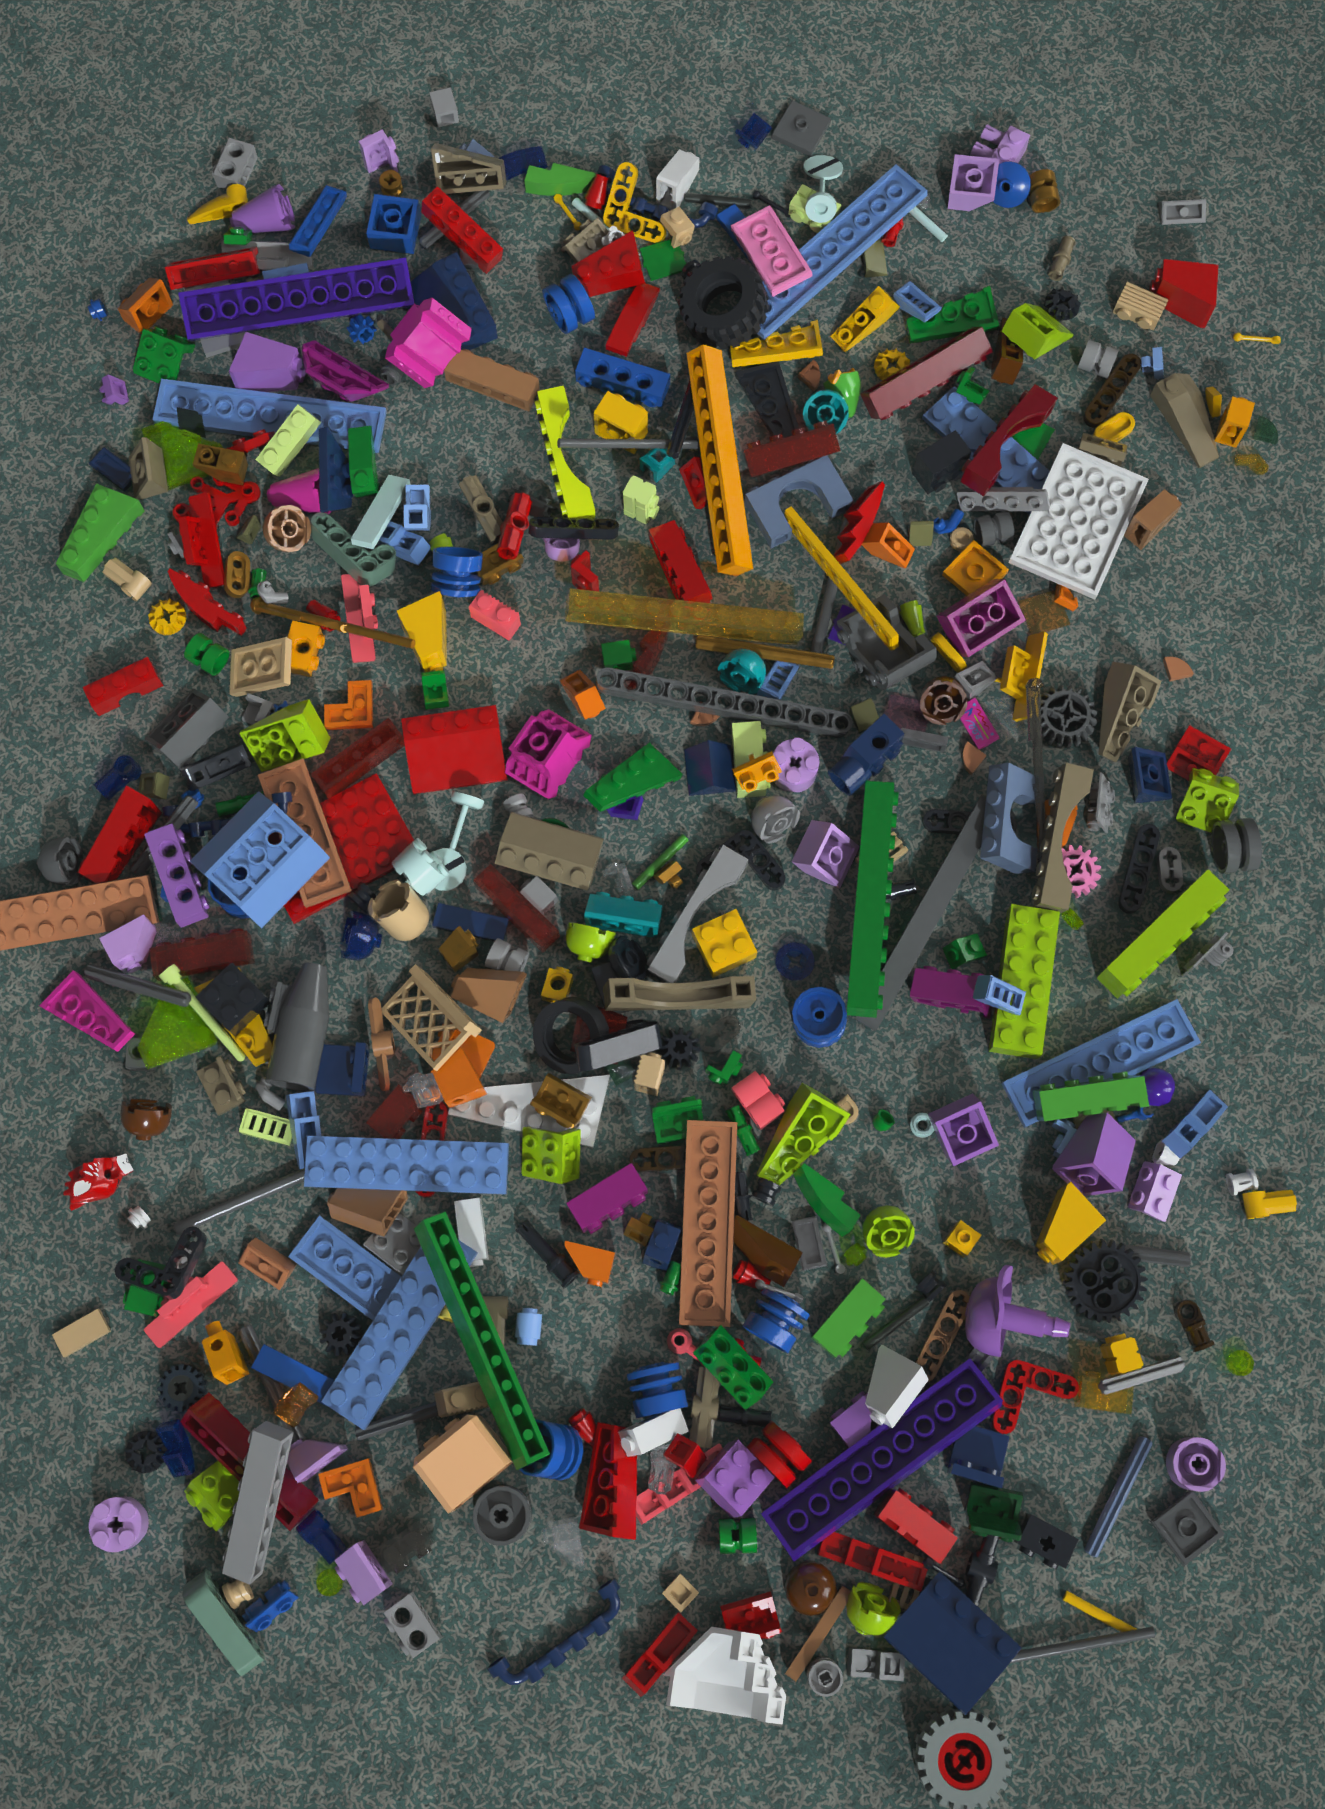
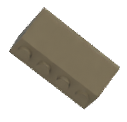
(549, 851)

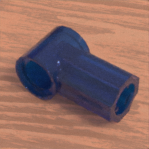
(116, 779)
(318, 1533)

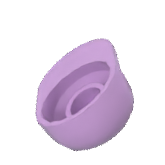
(561, 549)

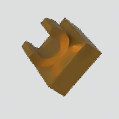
(669, 874)
(639, 1230)

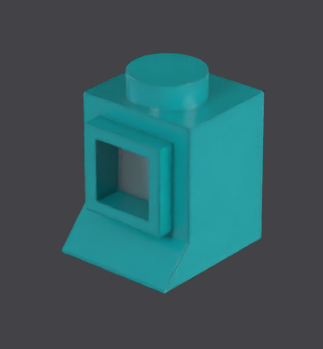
(657, 462)

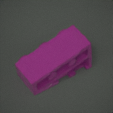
(947, 990)

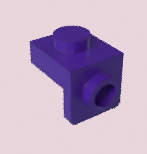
(628, 809)

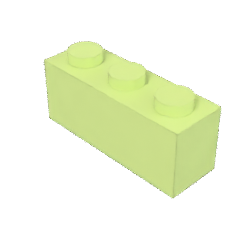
(288, 440)
(747, 740)

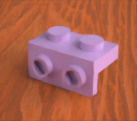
(378, 151)
(1154, 1190)

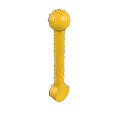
(559, 200)
(1274, 340)

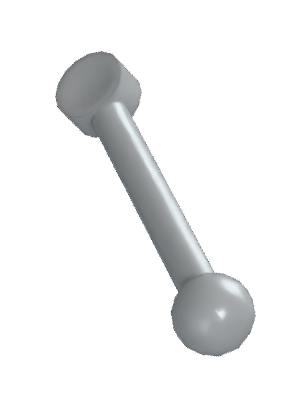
(839, 1268)
(760, 1284)

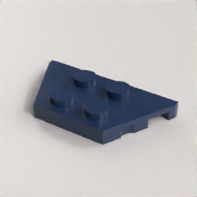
(333, 474)

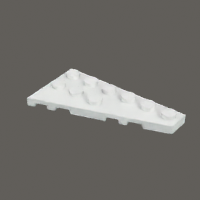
(511, 1109)

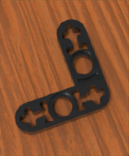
(750, 852)
(170, 1274)

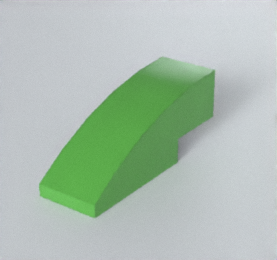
(558, 180)

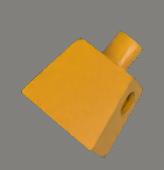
(223, 1354)

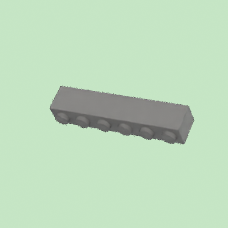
(257, 1502)

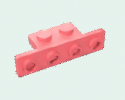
(358, 611)
(194, 1299)

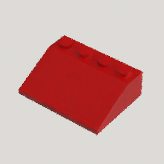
(454, 749)

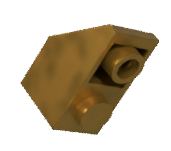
(221, 463)
(459, 948)

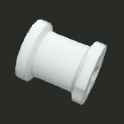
(1242, 1182)

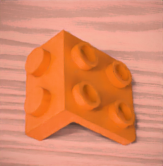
(476, 1048)

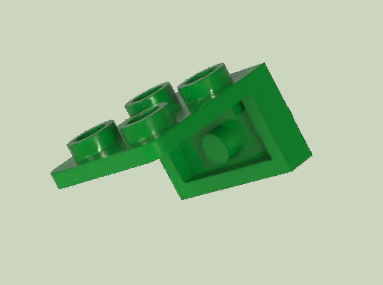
(160, 354)
(671, 1119)

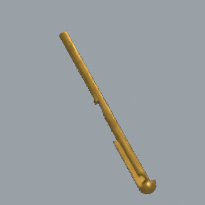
(258, 605)

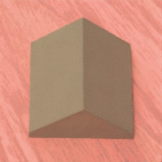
(147, 470)

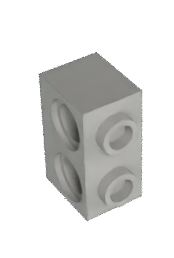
(238, 167)
(418, 1620)

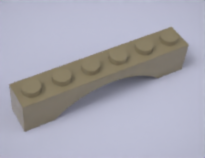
(1053, 885)
(637, 994)

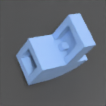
(417, 508)

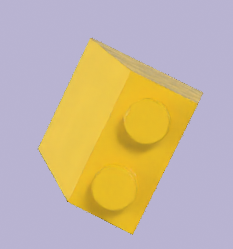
(427, 626)
(1067, 1224)

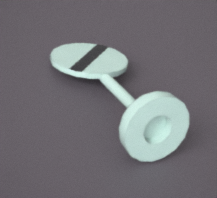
(821, 205)
(452, 859)

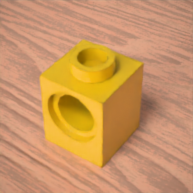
(559, 973)
(962, 1239)

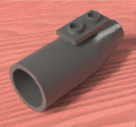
(300, 1028)

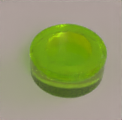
(1072, 919)
(1239, 1363)
(329, 1582)

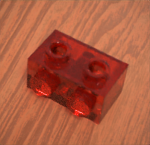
(394, 1114)

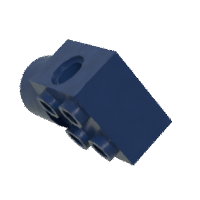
(867, 755)

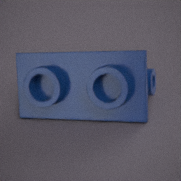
(260, 1615)

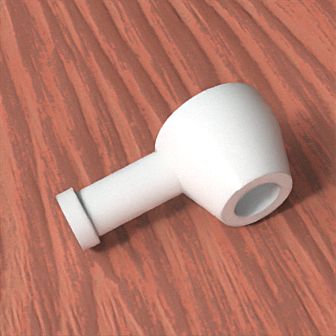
(1167, 1156)

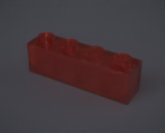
(792, 449)
(358, 758)
(516, 908)
(204, 954)

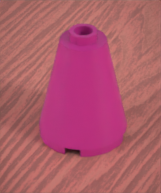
(298, 491)

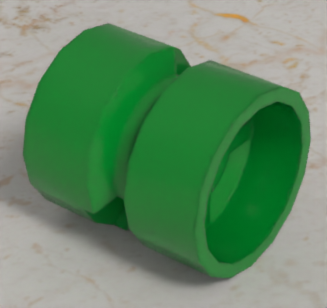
(206, 654)
(747, 1535)

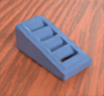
(911, 291)
(772, 692)
(985, 991)

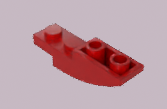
(202, 605)

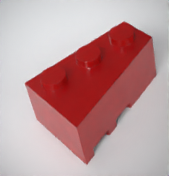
(611, 267)
(916, 1524)

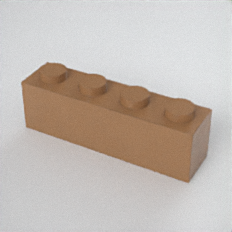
(492, 379)

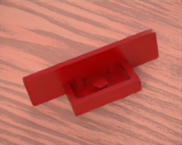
(201, 540)

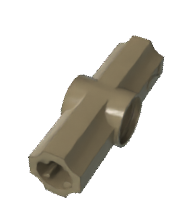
(478, 498)
(704, 1408)

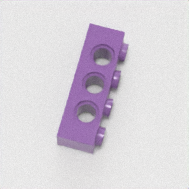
(159, 843)

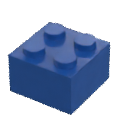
(394, 224)

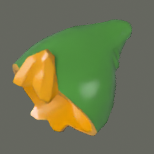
(847, 385)

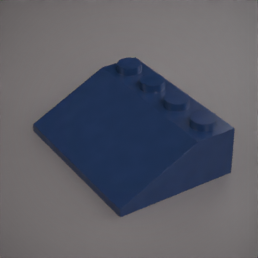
(454, 289)
(952, 1643)

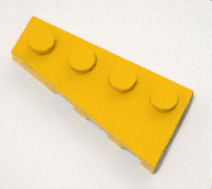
(779, 347)
(252, 1039)

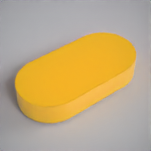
(1116, 427)
(948, 652)

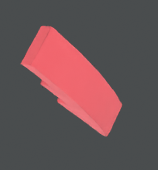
(651, 1504)

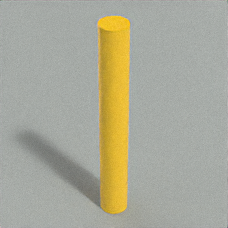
(1096, 1612)

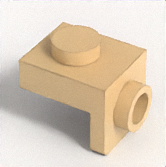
(678, 226)

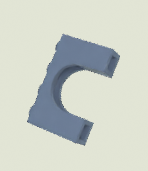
(817, 476)
(999, 841)

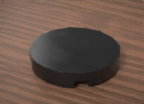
(627, 958)

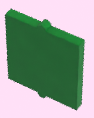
(662, 259)
(1034, 439)

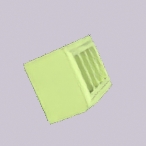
(246, 1121)

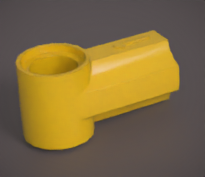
(1262, 1204)

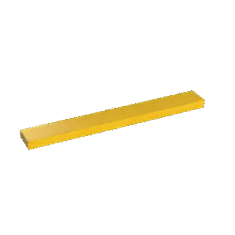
(842, 580)

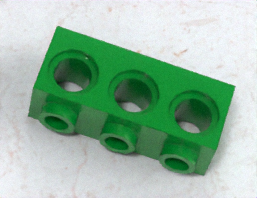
(733, 1367)

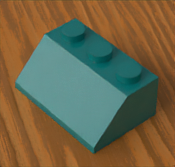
(623, 914)

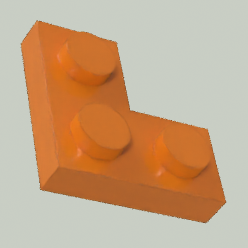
(354, 714)
(356, 1479)

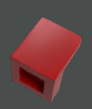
(685, 1455)

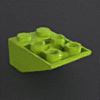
(1035, 330)
(286, 736)

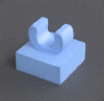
(1154, 363)

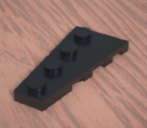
(769, 397)

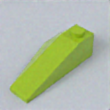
(803, 1129)

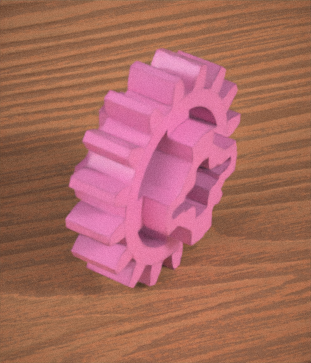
(1082, 877)

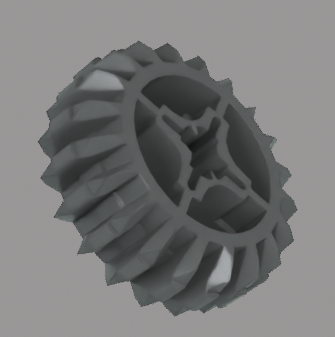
(1084, 717)

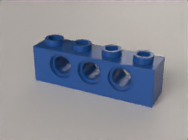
(616, 368)

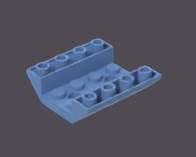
(272, 870)

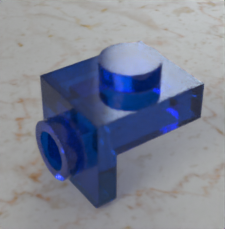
(753, 132)

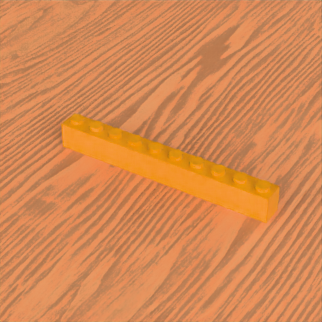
(719, 461)

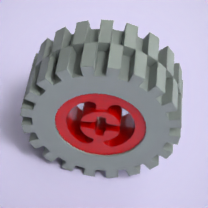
(940, 1738)

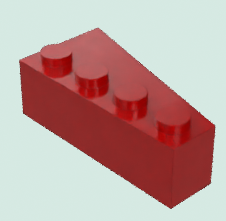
(679, 563)
(119, 837)
(610, 1487)

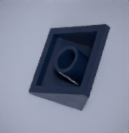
(709, 768)
(1149, 775)

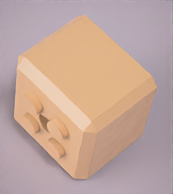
(461, 1460)

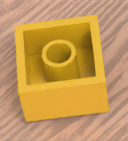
(620, 419)
(724, 943)

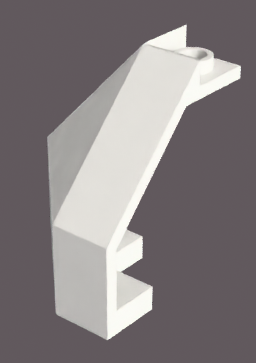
(727, 1676)

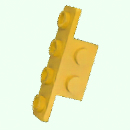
(1021, 667)

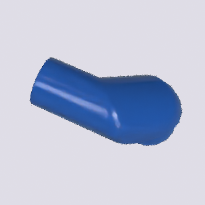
(946, 526)

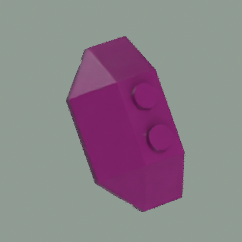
(338, 373)

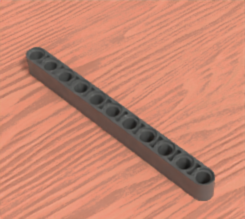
(712, 707)
(929, 910)

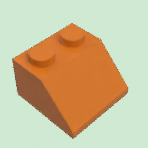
(146, 305)

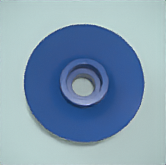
(1019, 182)

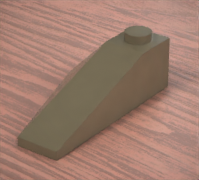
(1125, 697)

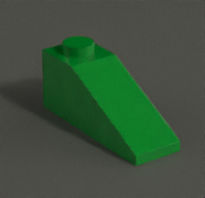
(362, 462)

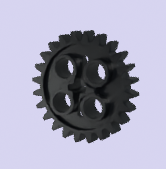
(1117, 1300)

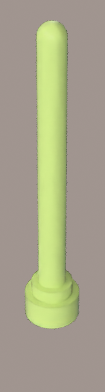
(173, 977)

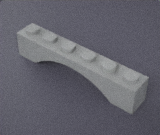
(724, 872)

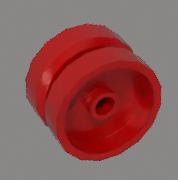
(779, 1453)

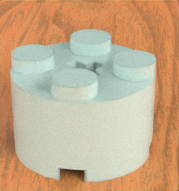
(420, 867)

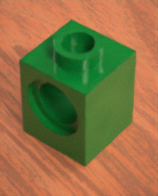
(618, 655)

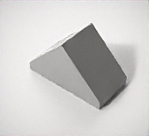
(975, 679)

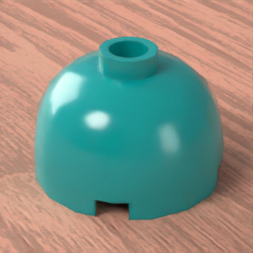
(826, 406)
(743, 671)

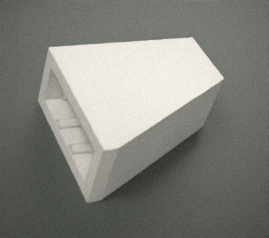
(676, 179)
(893, 1386)

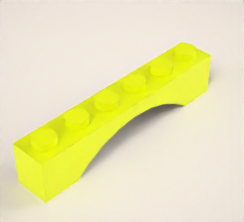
(555, 412)

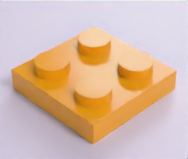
(974, 569)

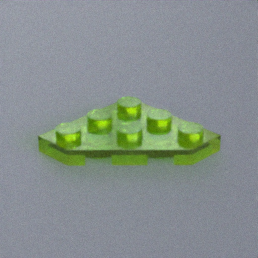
(178, 452)
(174, 1033)

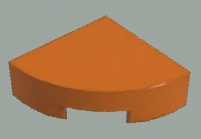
(1065, 598)

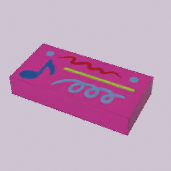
(978, 725)

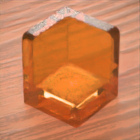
(294, 1404)

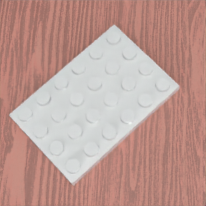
(1084, 524)

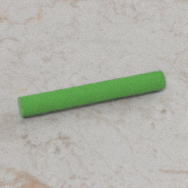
(660, 861)

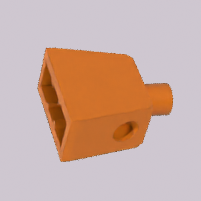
(458, 1080)

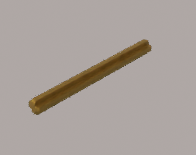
(767, 652)

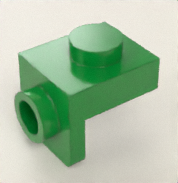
(238, 236)
(970, 389)
(435, 689)
(964, 951)
(731, 1068)

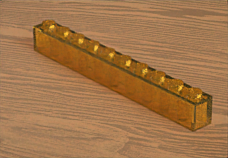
(684, 617)

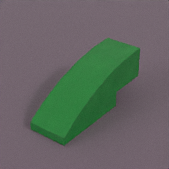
(826, 1200)

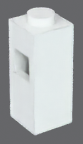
(472, 1228)
(652, 1432)

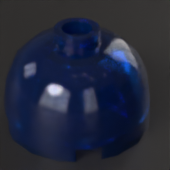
(360, 936)

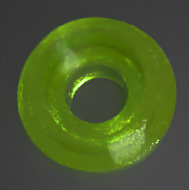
(855, 1255)

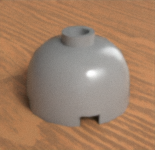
(773, 816)

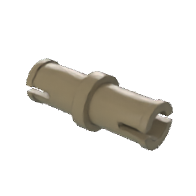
(1062, 258)

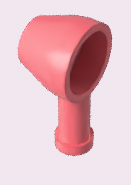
(686, 1347)

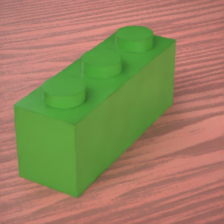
(849, 1319)

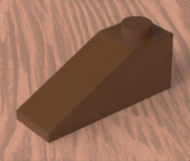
(1006, 359)
(766, 1252)

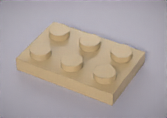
(260, 667)

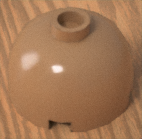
(286, 528)

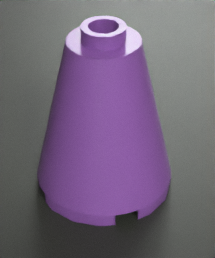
(265, 212)

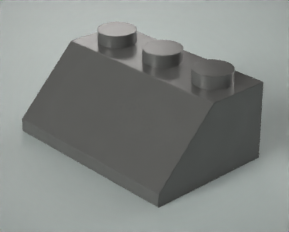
(187, 728)

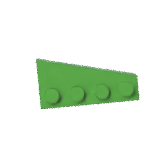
(97, 531)
(1090, 1096)

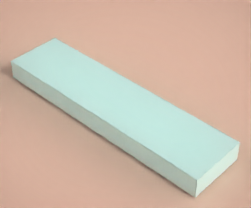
(380, 512)

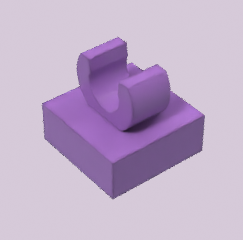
(114, 390)

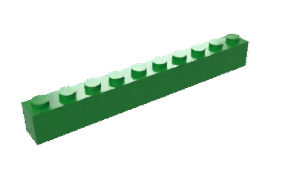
(871, 900)
(481, 1341)

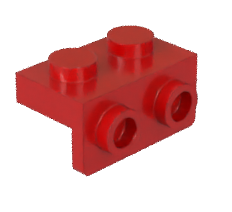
(581, 573)
(753, 1616)

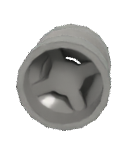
(518, 805)

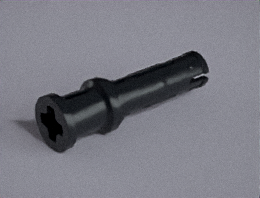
(555, 1262)

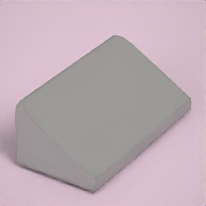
(1182, 211)

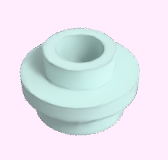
(914, 1125)

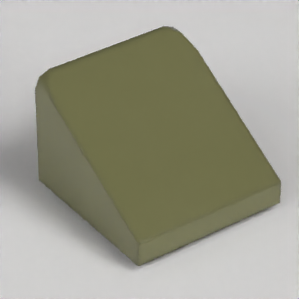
(249, 530)
(920, 533)
(864, 714)
(154, 785)

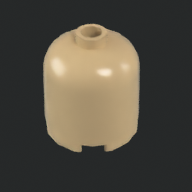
(399, 911)

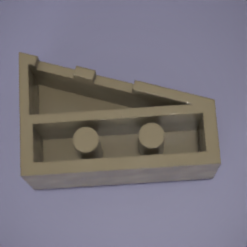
(466, 171)

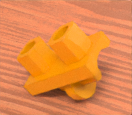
(757, 770)

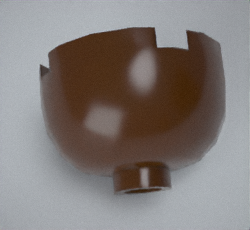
(943, 700)
(145, 1118)
(810, 1588)

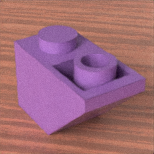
(854, 1422)

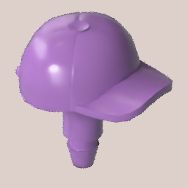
(991, 1314)

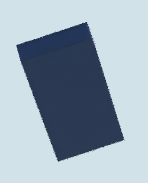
(112, 468)

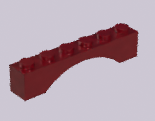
(1031, 412)

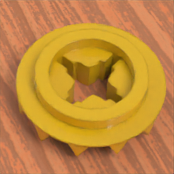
(881, 363)
(177, 619)

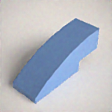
(407, 544)
(303, 1122)
(1194, 1124)

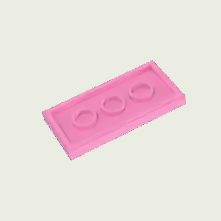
(771, 250)

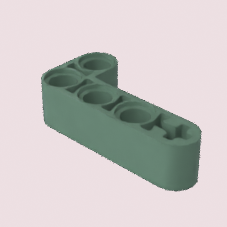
(363, 566)
(221, 1623)

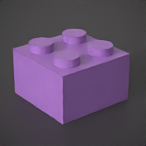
(963, 1129)
(734, 1478)

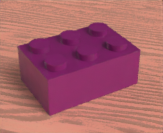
(981, 617)
(608, 1199)

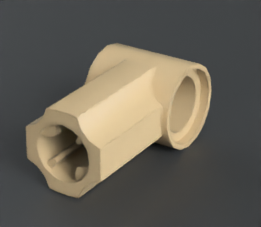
(131, 582)

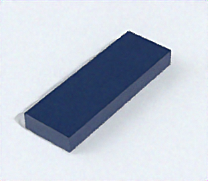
(479, 924)

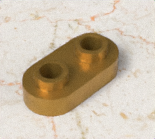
(237, 576)

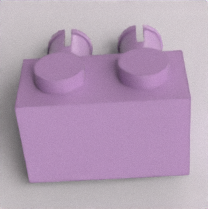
(1010, 144)

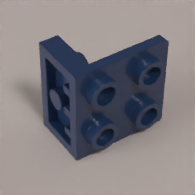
(343, 1070)
(979, 1456)

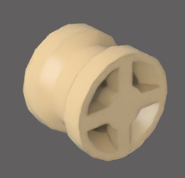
(237, 1592)

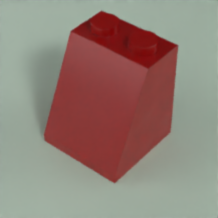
(1189, 288)

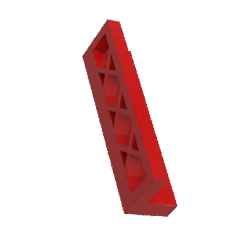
(212, 268)

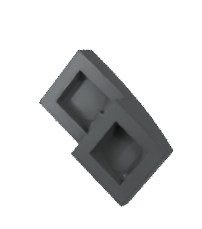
(875, 1664)

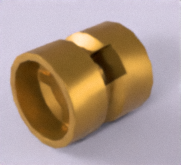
(1043, 191)

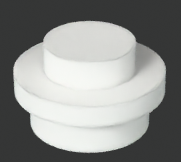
(138, 1218)

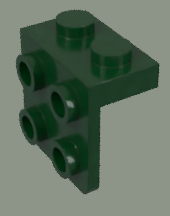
(994, 1511)

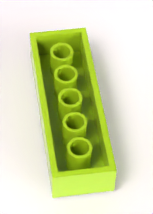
(1164, 935)
(1028, 965)

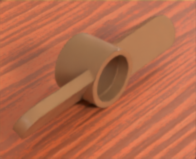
(382, 1042)

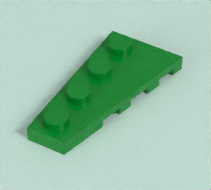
(956, 318)
(632, 778)

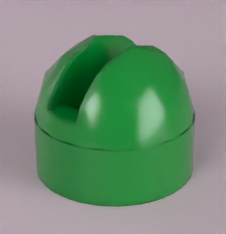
(883, 1120)

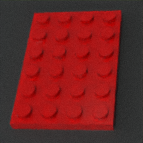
(366, 836)

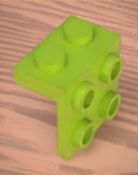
(1207, 799)
(214, 1495)

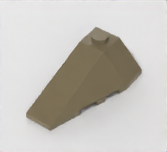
(1187, 415)

